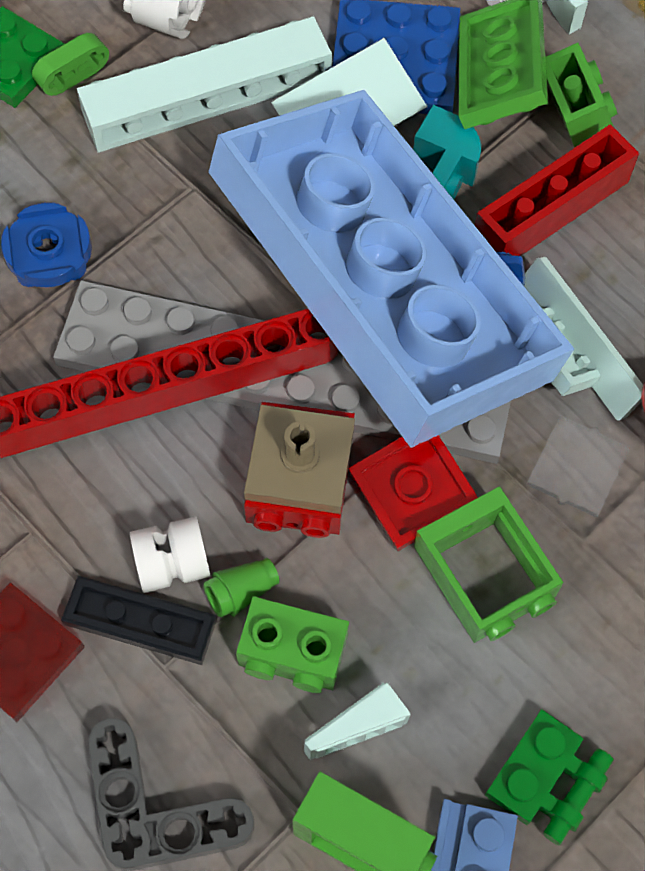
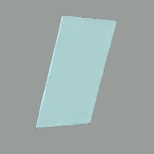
(370, 70)

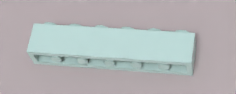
(203, 83)

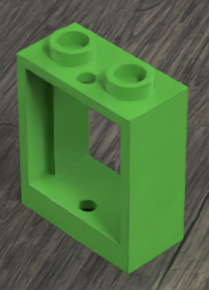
(467, 521)
(360, 830)

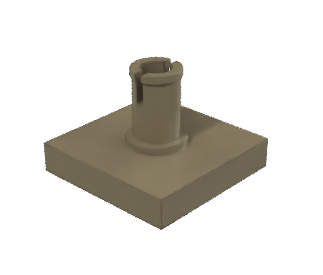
(299, 459)

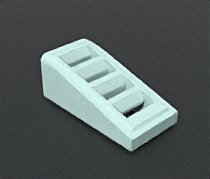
(367, 718)

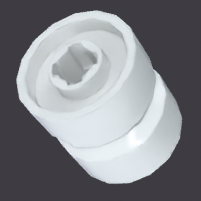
(169, 554)

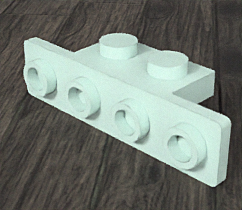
(594, 357)

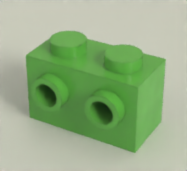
(577, 94)
(292, 645)

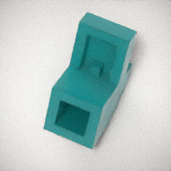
(448, 149)

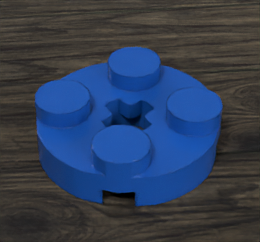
(51, 267)

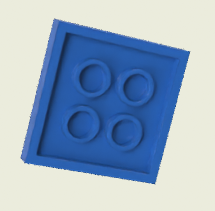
(419, 36)

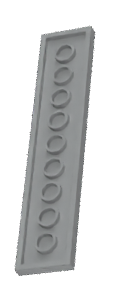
(120, 325)

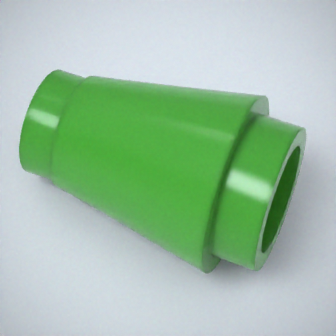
(234, 587)

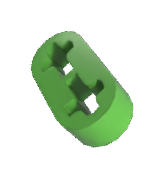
(70, 64)

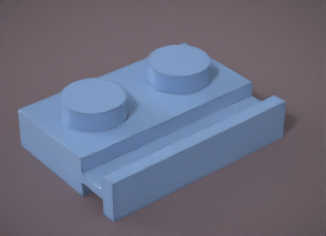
(473, 838)

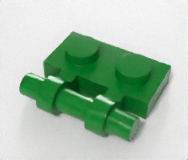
(534, 769)

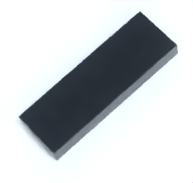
(139, 620)

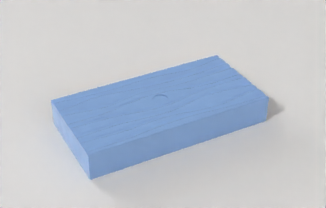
(388, 264)

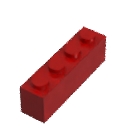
(558, 193)

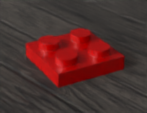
(411, 486)

